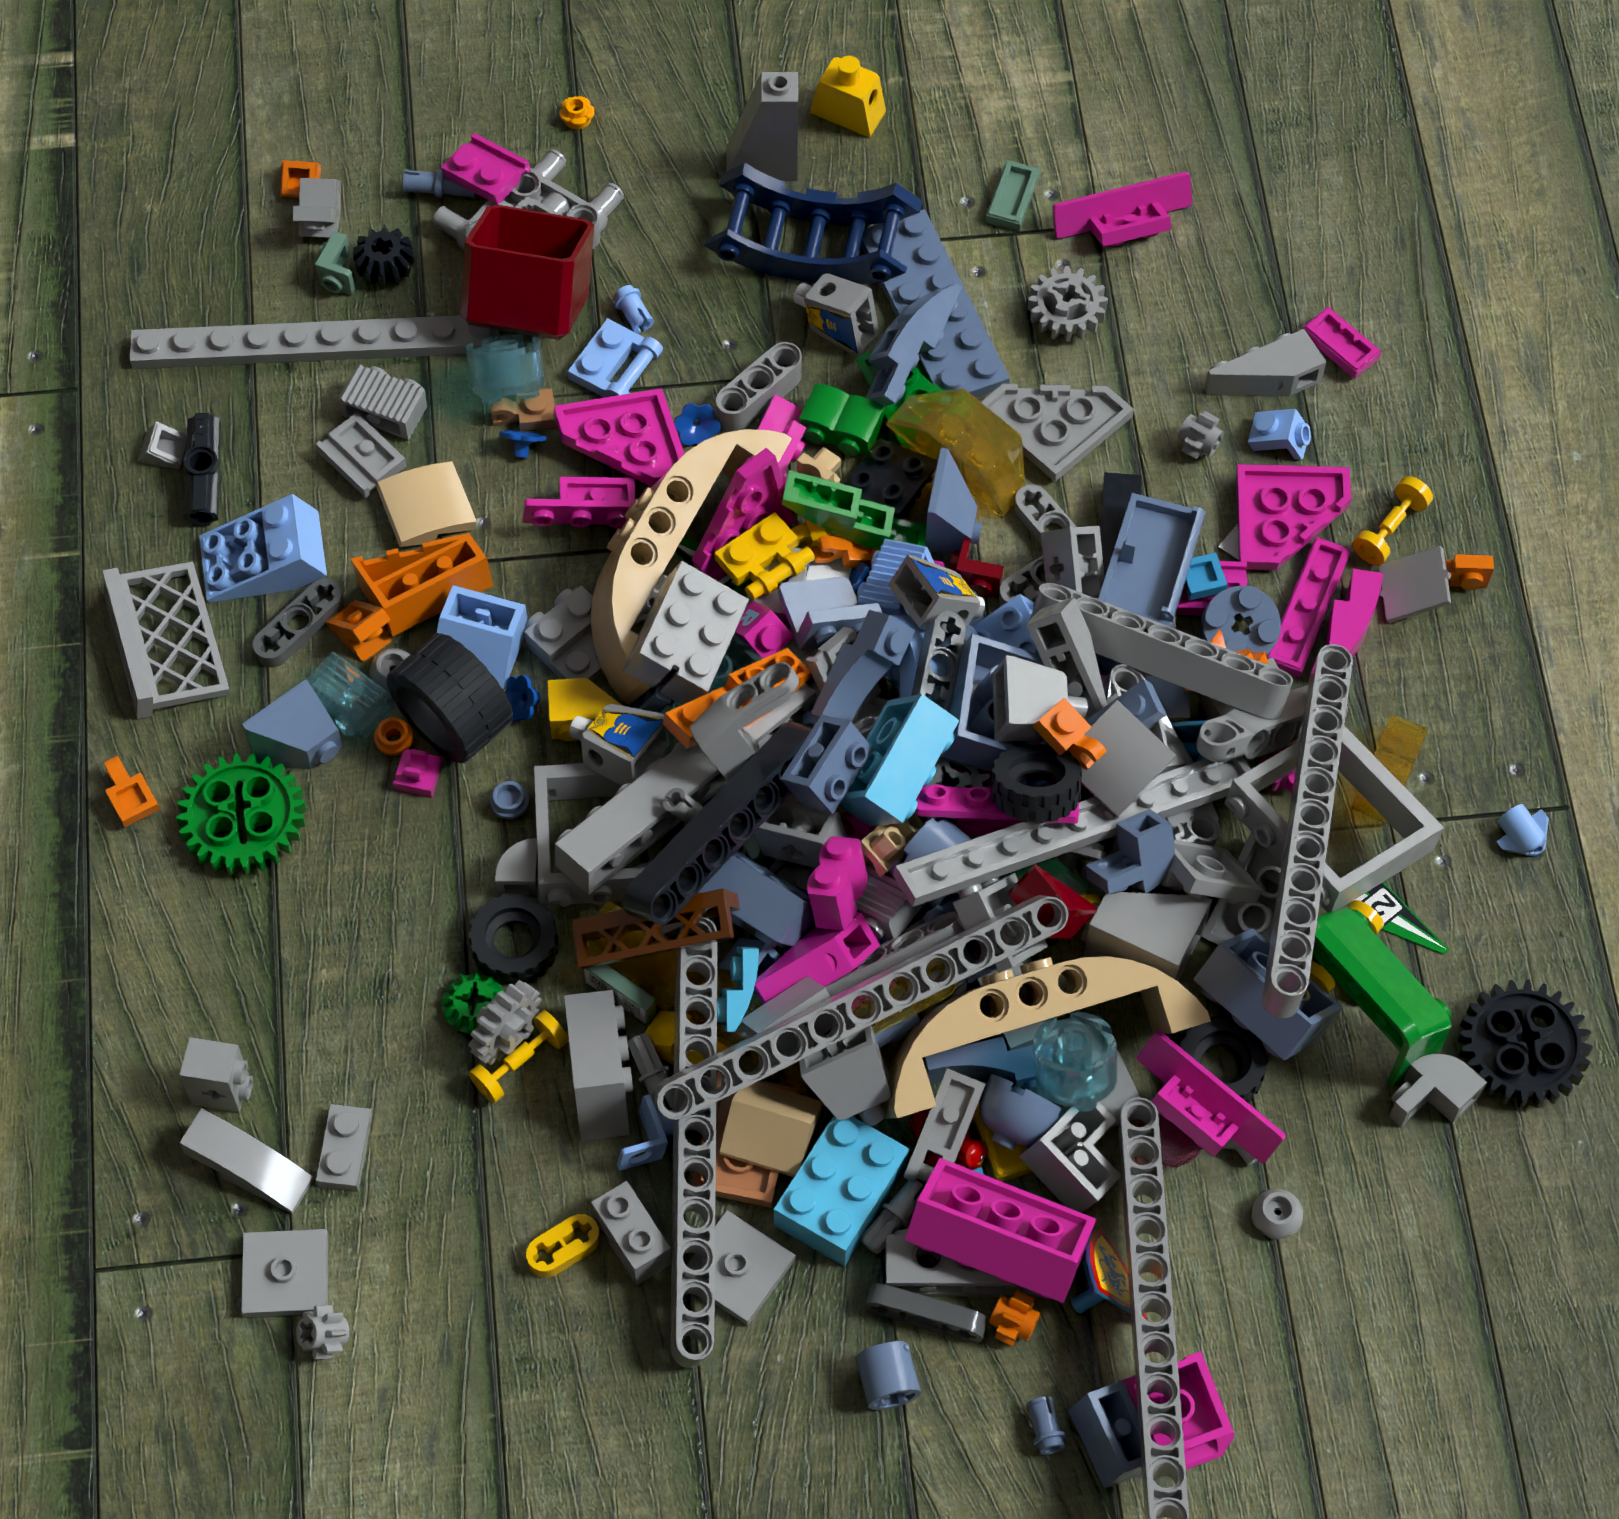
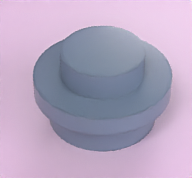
(509, 800)

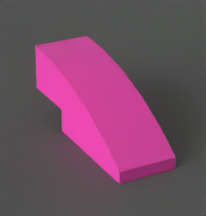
(1351, 618)

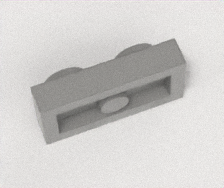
(344, 1147)

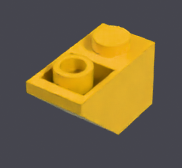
(572, 699)

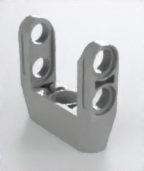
(721, 727)

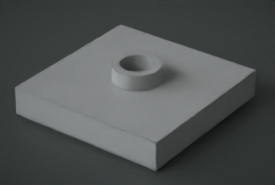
(745, 1267)
(284, 1272)

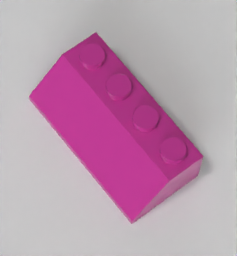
(1000, 1230)

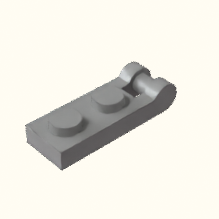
(946, 1123)

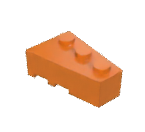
(418, 581)

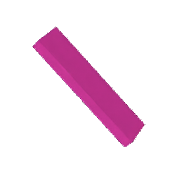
(1309, 605)

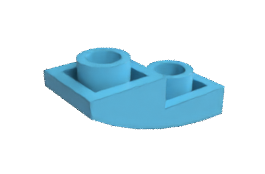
(735, 1001)

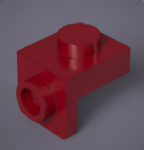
(980, 576)

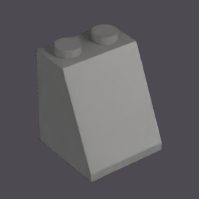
(1147, 929)

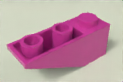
(821, 956)

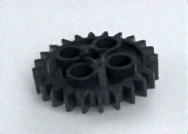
(1560, 1040)

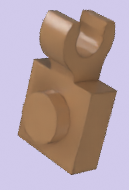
(530, 413)

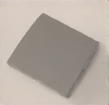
(1131, 759)

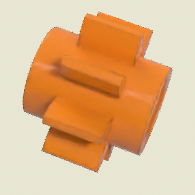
(1014, 1318)

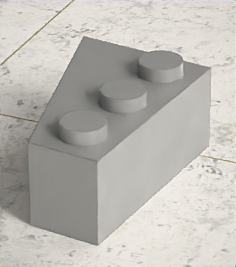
(597, 1064)

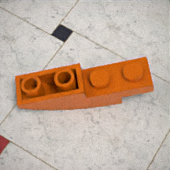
(680, 718)

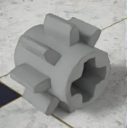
(1200, 435)
(322, 1332)

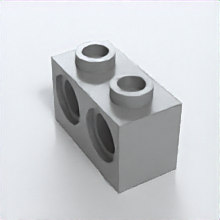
(631, 1233)

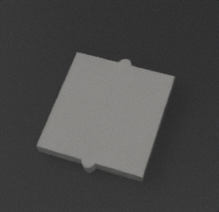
(1415, 584)

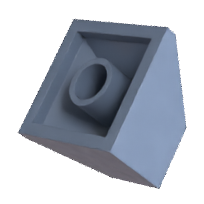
(950, 509)
(293, 730)

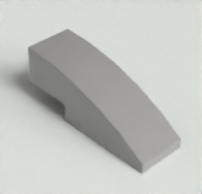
(245, 1161)

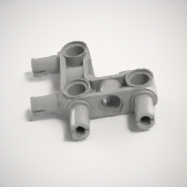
(541, 196)

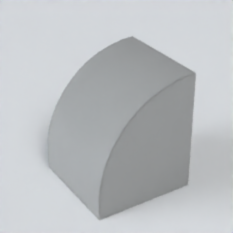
(518, 870)

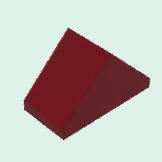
(1039, 882)

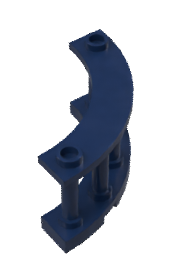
(821, 208)

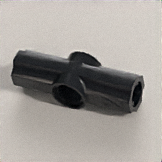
(202, 486)

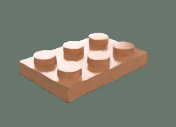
(736, 1178)

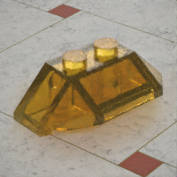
(979, 441)

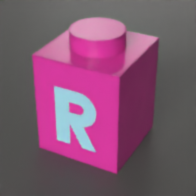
(762, 630)

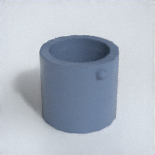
(888, 1375)

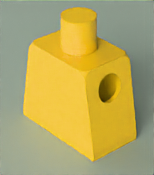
(849, 96)

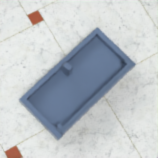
(1152, 558)

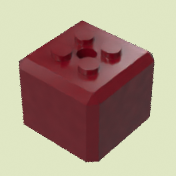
(526, 271)

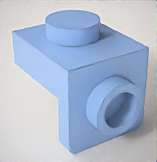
(1279, 431)

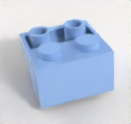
(486, 627)

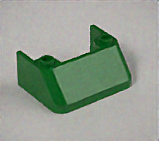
(1381, 987)

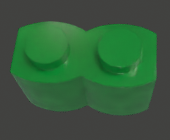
(841, 420)

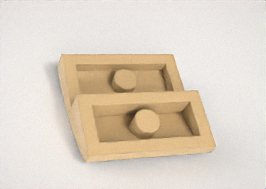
(426, 503)

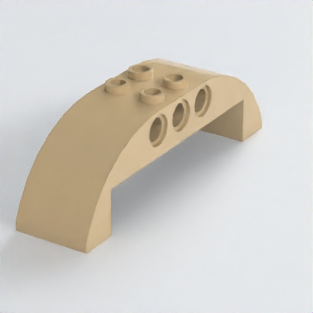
(650, 539)
(1089, 983)

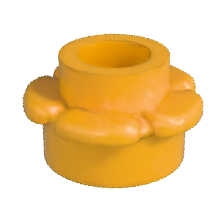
(580, 118)

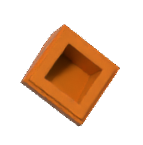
(292, 172)

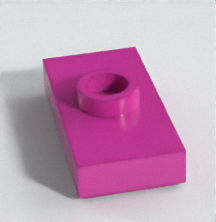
(1342, 343)

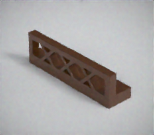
(617, 923)

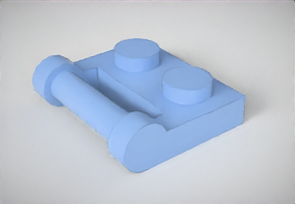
(606, 355)

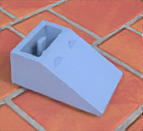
(264, 551)

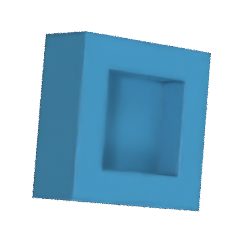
(1204, 577)

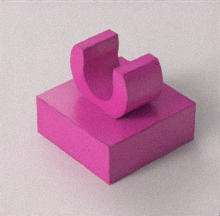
(417, 773)

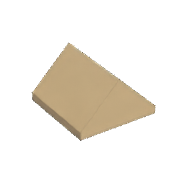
(770, 1128)

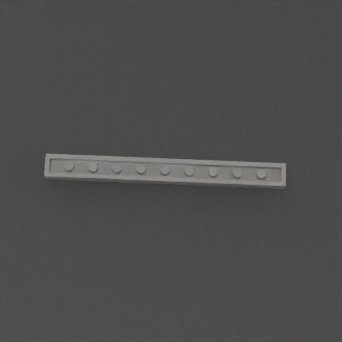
(304, 341)
(1036, 842)

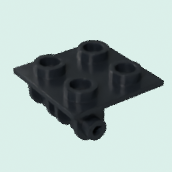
(893, 476)

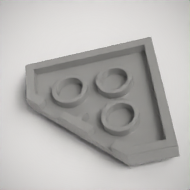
(1059, 422)

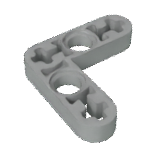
(1028, 515)

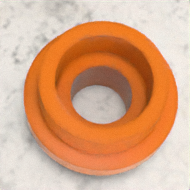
(389, 727)

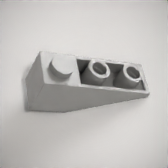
(1271, 370)

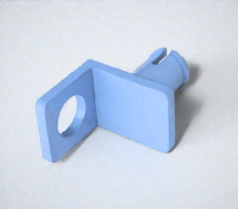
(657, 1129)

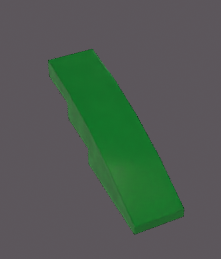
(845, 514)

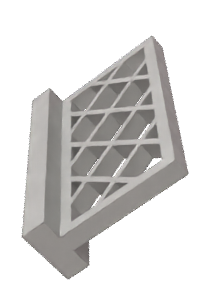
(134, 652)

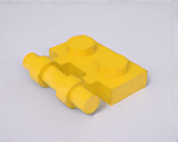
(757, 549)

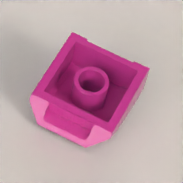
(1204, 1419)

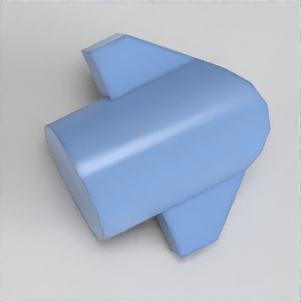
(1524, 832)

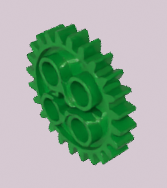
(278, 808)

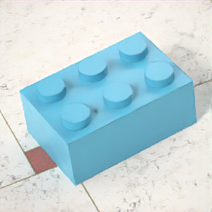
(906, 748)
(841, 1188)

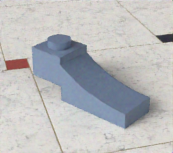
(861, 665)
(982, 1060)

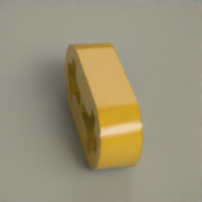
(558, 1237)

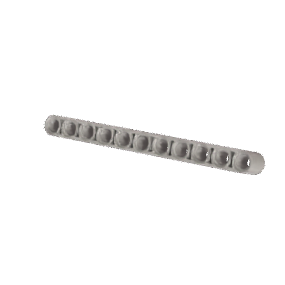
(1307, 833)
(882, 1005)
(695, 1158)
(1156, 1298)

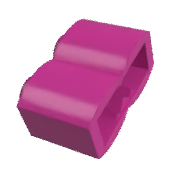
(837, 883)

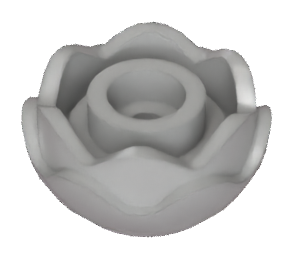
(383, 663)
(1268, 1222)

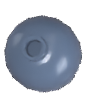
(1016, 1113)

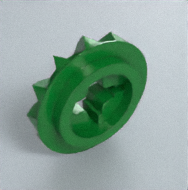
(457, 1012)

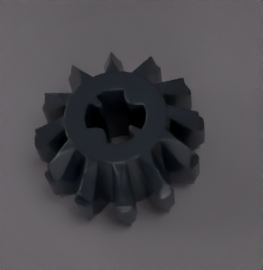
(383, 256)

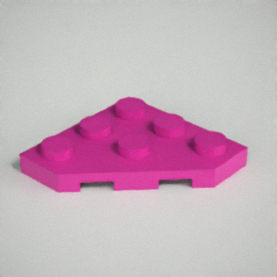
(623, 432)
(749, 499)
(1285, 509)

